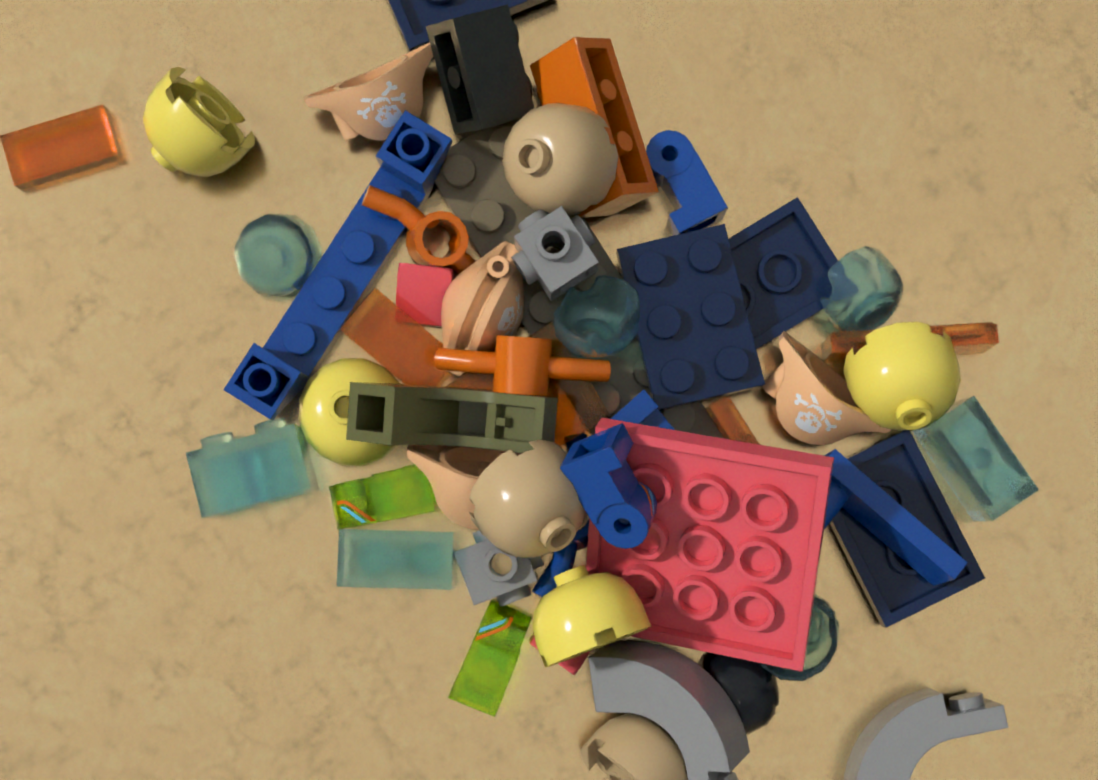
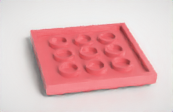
(729, 544)

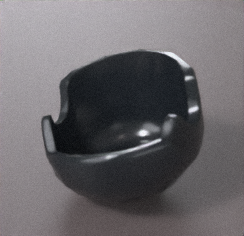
(747, 685)

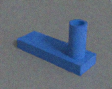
(890, 522)

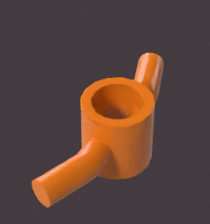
(416, 223)
(522, 365)

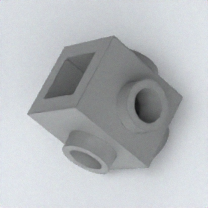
(558, 270)
(486, 583)

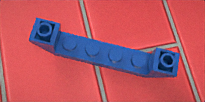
(344, 274)

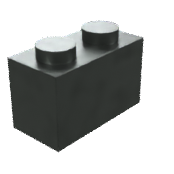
(481, 69)

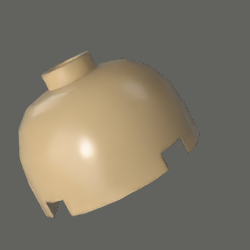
(560, 158)
(527, 502)
(634, 750)

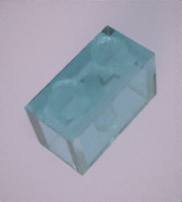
(976, 461)
(251, 469)
(397, 559)

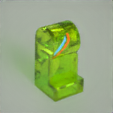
(382, 498)
(491, 659)

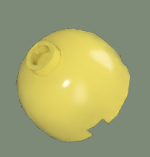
(193, 126)
(904, 376)
(325, 411)
(585, 614)

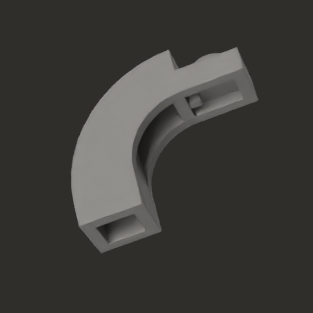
(676, 696)
(914, 725)

